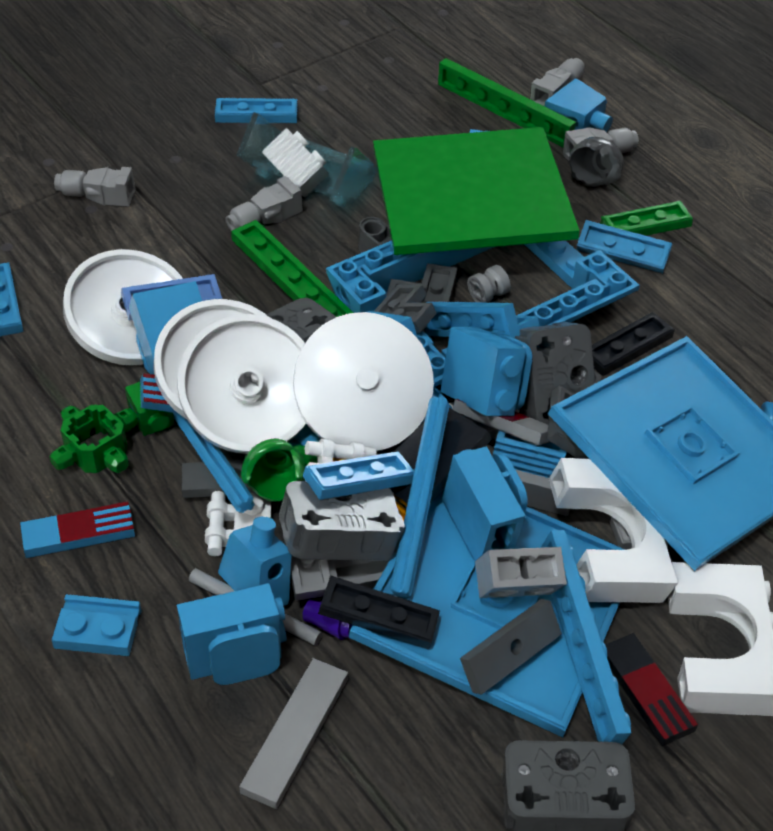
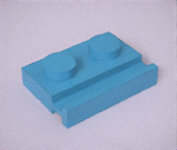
(96, 625)

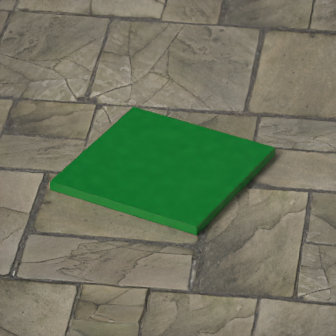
(472, 191)

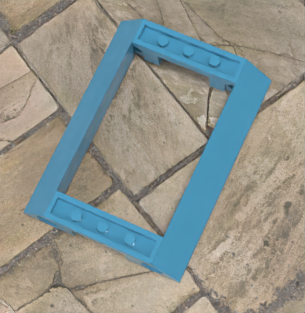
(594, 281)

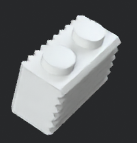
(294, 161)

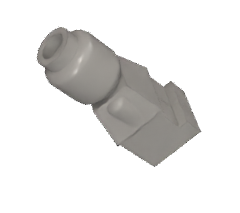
(556, 80)
(622, 138)
(99, 185)
(269, 205)

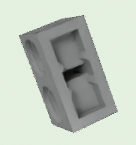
(520, 572)

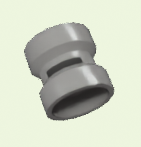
(491, 283)

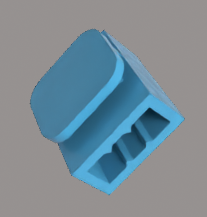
(153, 310)
(486, 371)
(485, 500)
(233, 634)

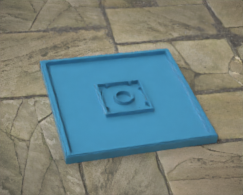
(679, 448)
(541, 688)

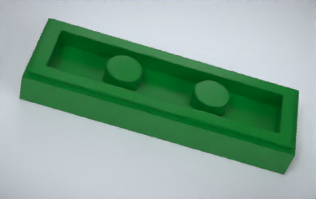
(651, 219)

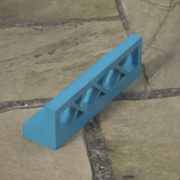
(492, 317)

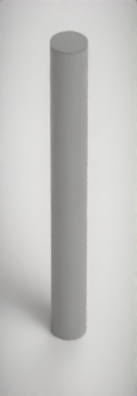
(291, 624)

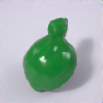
(274, 465)

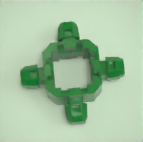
(77, 427)

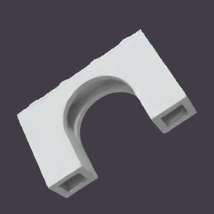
(627, 575)
(741, 598)

